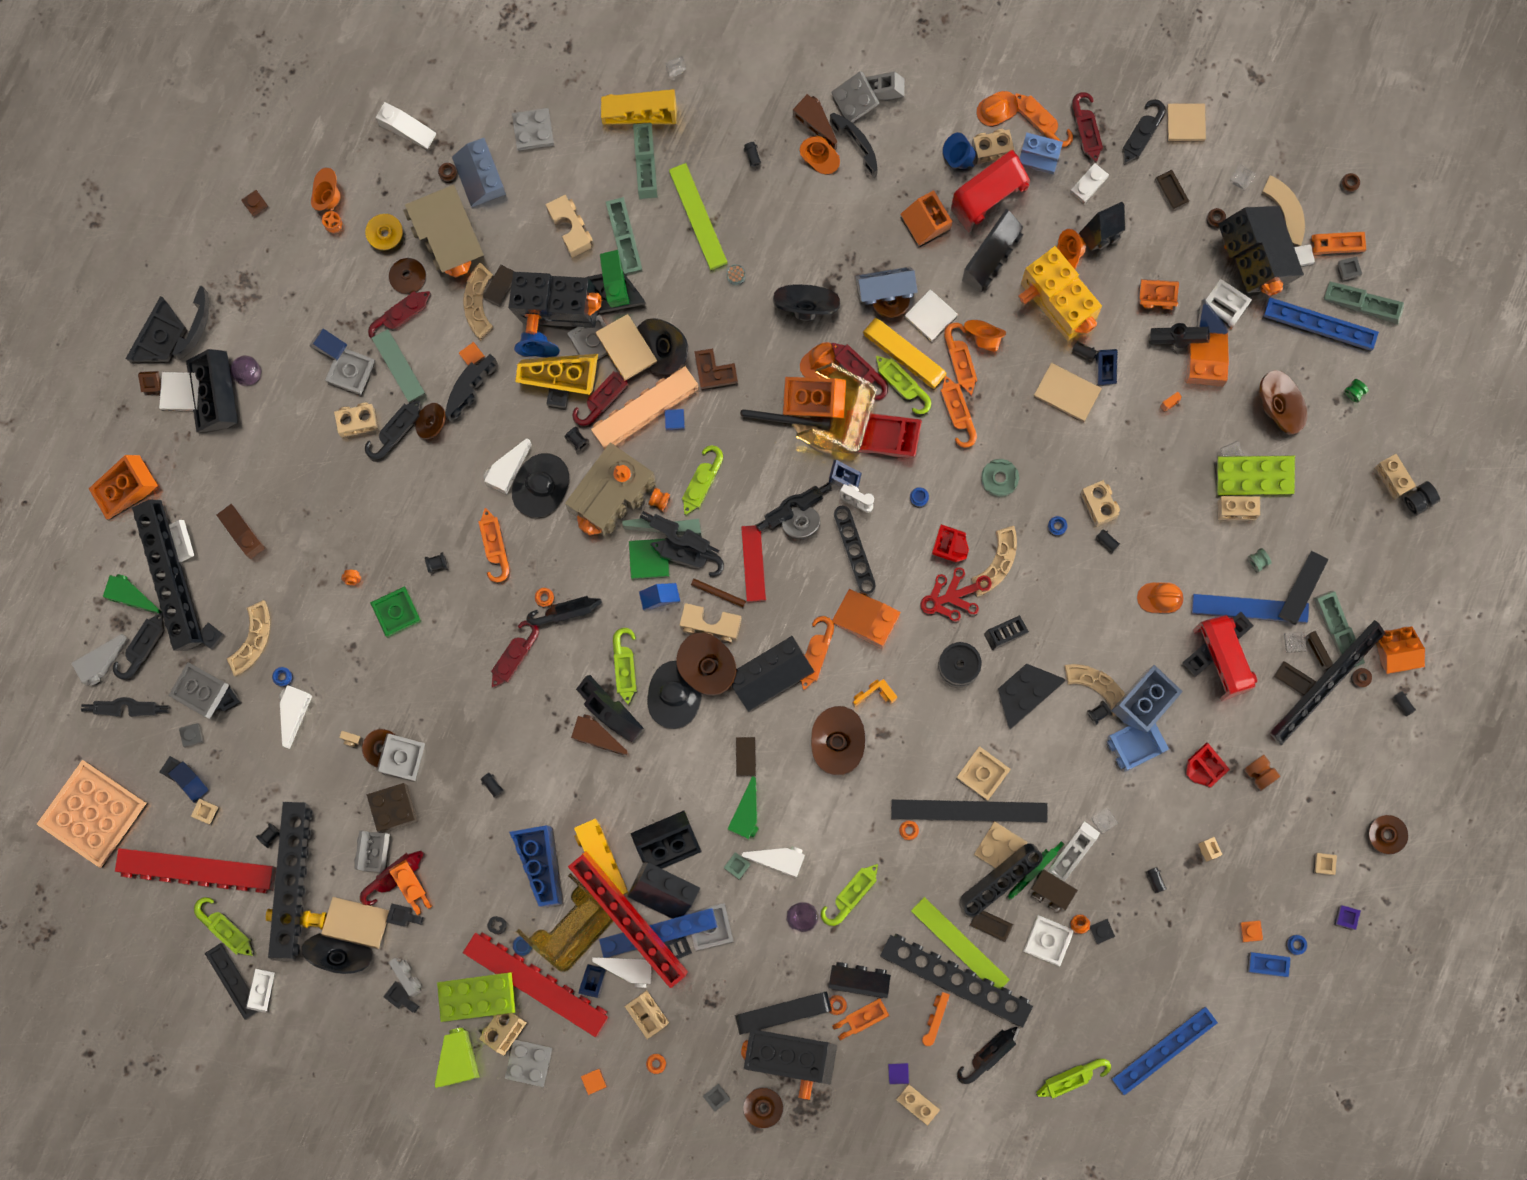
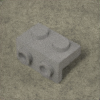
(371, 851)

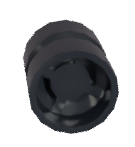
(1421, 498)

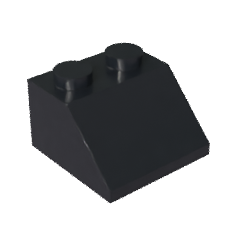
(1105, 227)

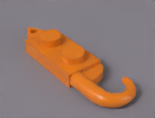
(1040, 118)
(960, 359)
(958, 411)
(493, 544)
(817, 650)

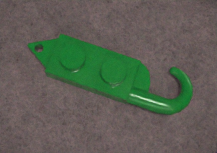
(1047, 857)

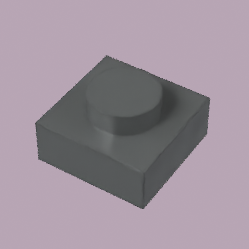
(1349, 268)
(191, 735)
(716, 1097)

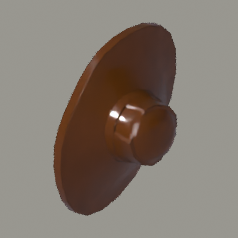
(1283, 402)
(706, 664)
(838, 740)

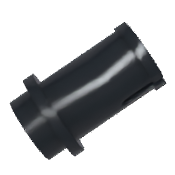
(752, 154)
(1084, 351)
(1107, 540)
(1404, 703)
(491, 784)
(1156, 879)

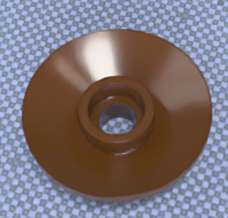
(407, 284)
(897, 308)
(430, 421)
(370, 744)
(1396, 829)
(771, 1115)

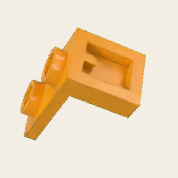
(886, 693)

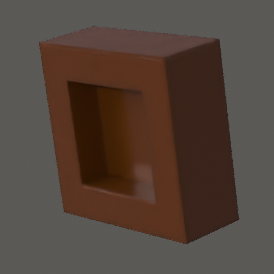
(254, 202)
(149, 381)

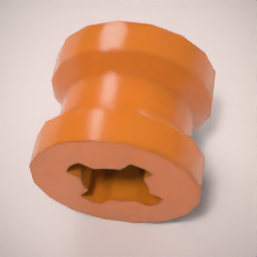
(329, 218)
(659, 499)

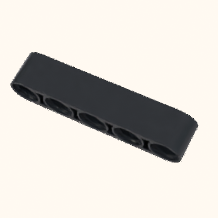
(854, 541)
(997, 888)
(783, 1012)

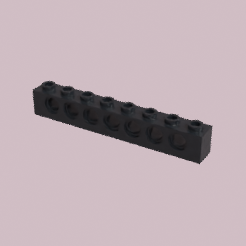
(167, 575)
(290, 812)
(1017, 1017)

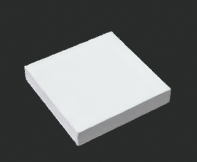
(931, 315)
(177, 391)
(1048, 940)

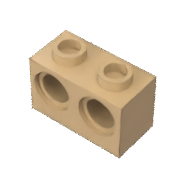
(994, 150)
(356, 425)
(1395, 476)
(1095, 504)
(1238, 508)
(646, 1014)
(506, 1033)
(917, 1104)

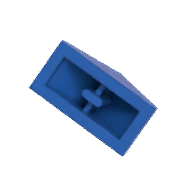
(659, 595)

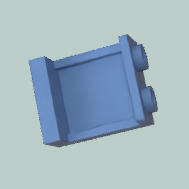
(1040, 153)
(1136, 746)

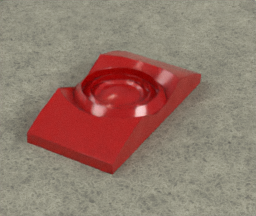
(891, 436)

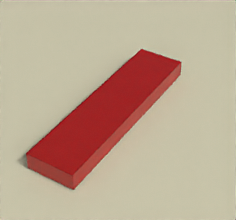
(753, 564)

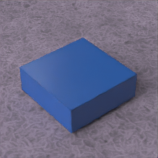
(674, 419)

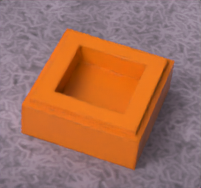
(471, 354)
(1170, 402)
(593, 1081)

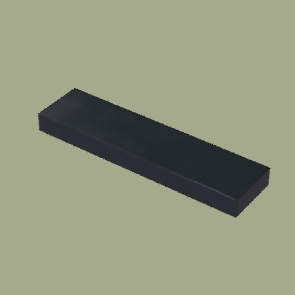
(1303, 587)
(231, 978)

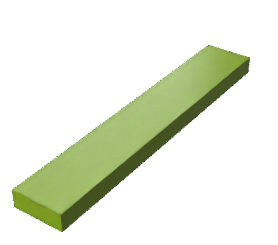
(698, 216)
(958, 943)

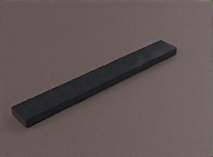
(1327, 682)
(969, 811)

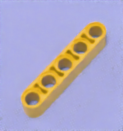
(904, 353)

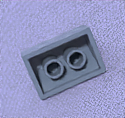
(478, 173)
(886, 285)
(1147, 700)

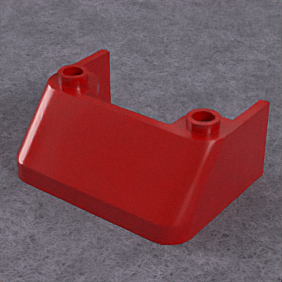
(989, 188)
(1227, 655)

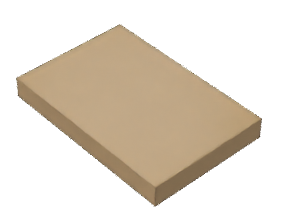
(626, 347)
(1067, 392)
(355, 923)

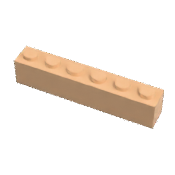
(645, 408)

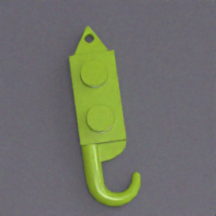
(902, 382)
(701, 481)
(624, 666)
(852, 894)
(223, 929)
(1072, 1079)

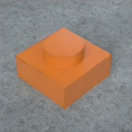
(1251, 931)

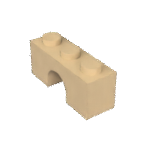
(562, 211)
(693, 621)

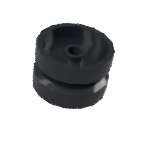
(967, 656)

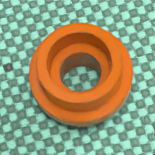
(351, 577)
(544, 591)
(913, 825)
(1080, 920)
(842, 1002)
(660, 1058)

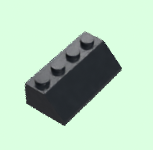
(993, 251)
(215, 391)
(771, 673)

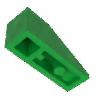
(613, 279)
(126, 593)
(745, 817)

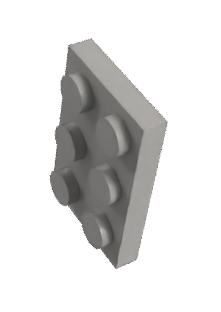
(198, 690)

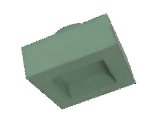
(737, 865)

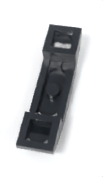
(844, 125)
(183, 345)
(1202, 658)

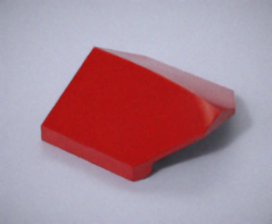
(950, 544)
(1206, 766)

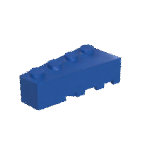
(539, 862)

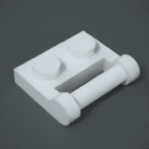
(1229, 298)
(852, 496)

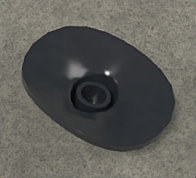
(806, 300)
(666, 344)
(540, 485)
(671, 698)
(336, 954)

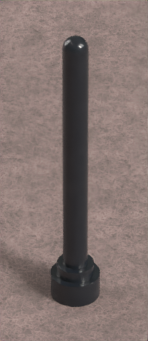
(823, 423)

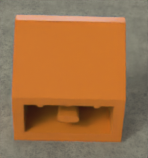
(926, 218)
(1401, 650)

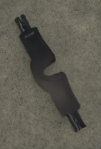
(784, 511)
(688, 539)
(115, 707)

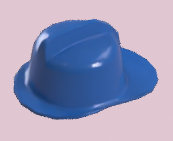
(959, 151)
(536, 345)

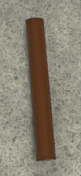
(719, 593)

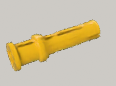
(308, 919)

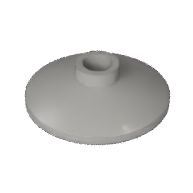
(803, 523)

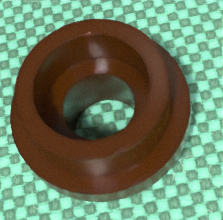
(444, 167)
(1350, 177)
(1216, 212)
(1356, 677)

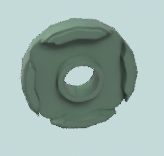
(996, 488)

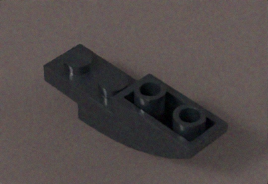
(463, 391)
(607, 711)

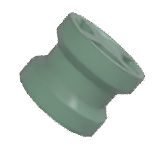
(1259, 559)

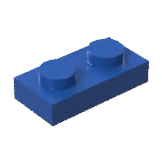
(1269, 964)

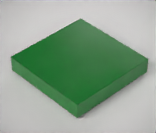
(646, 561)
(395, 611)

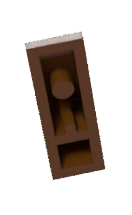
(812, 116)
(240, 531)
(593, 734)

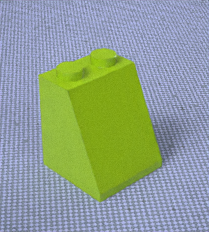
(456, 1059)

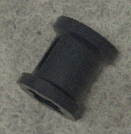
(576, 439)
(436, 562)
(1099, 712)
(268, 835)
(491, 923)

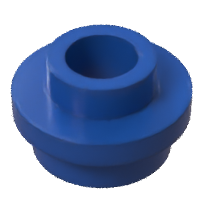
(1057, 519)
(276, 674)
(1303, 944)

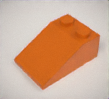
(1208, 361)
(814, 397)
(122, 485)
(866, 618)

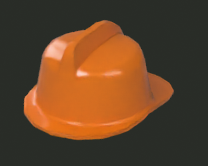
(997, 108)
(820, 154)
(325, 193)
(1071, 246)
(985, 334)
(816, 358)
(1160, 597)

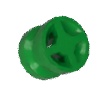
(1356, 390)

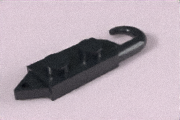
(1143, 132)
(395, 429)
(686, 555)
(565, 610)
(141, 645)
(990, 1054)

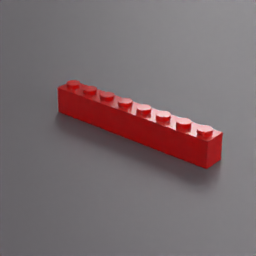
(195, 869)
(628, 919)
(537, 985)

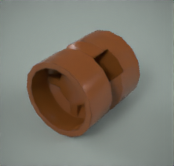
(1262, 772)

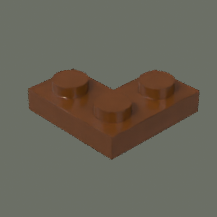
(713, 375)

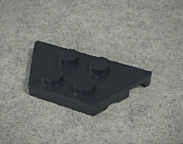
(634, 296)
(157, 336)
(1026, 691)

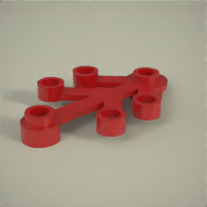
(953, 595)

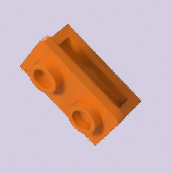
(1158, 293)

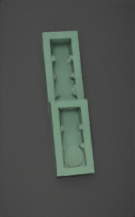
(645, 160)
(623, 235)
(1361, 301)
(398, 365)
(642, 525)
(1336, 622)

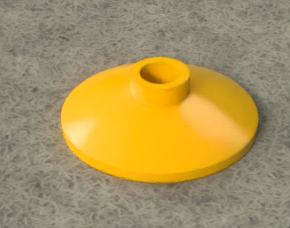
(380, 224)

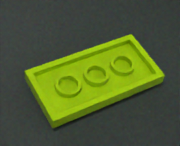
(1255, 475)
(476, 997)

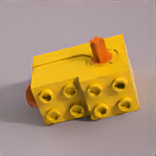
(1060, 294)

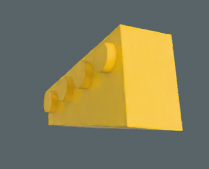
(639, 108)
(562, 373)
(594, 842)

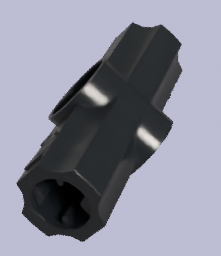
(1180, 335)

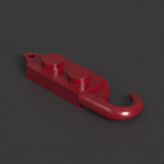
(1087, 127)
(401, 312)
(857, 365)
(602, 398)
(513, 656)
(384, 881)

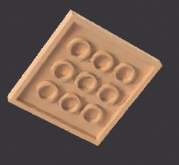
(91, 813)

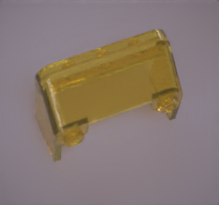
(846, 432)
(573, 933)

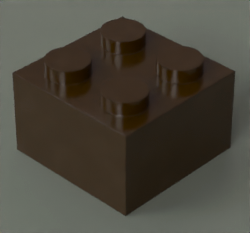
(392, 808)
(1052, 891)

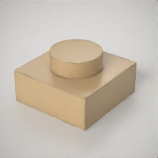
(350, 739)
(204, 811)
(1210, 849)
(1325, 864)

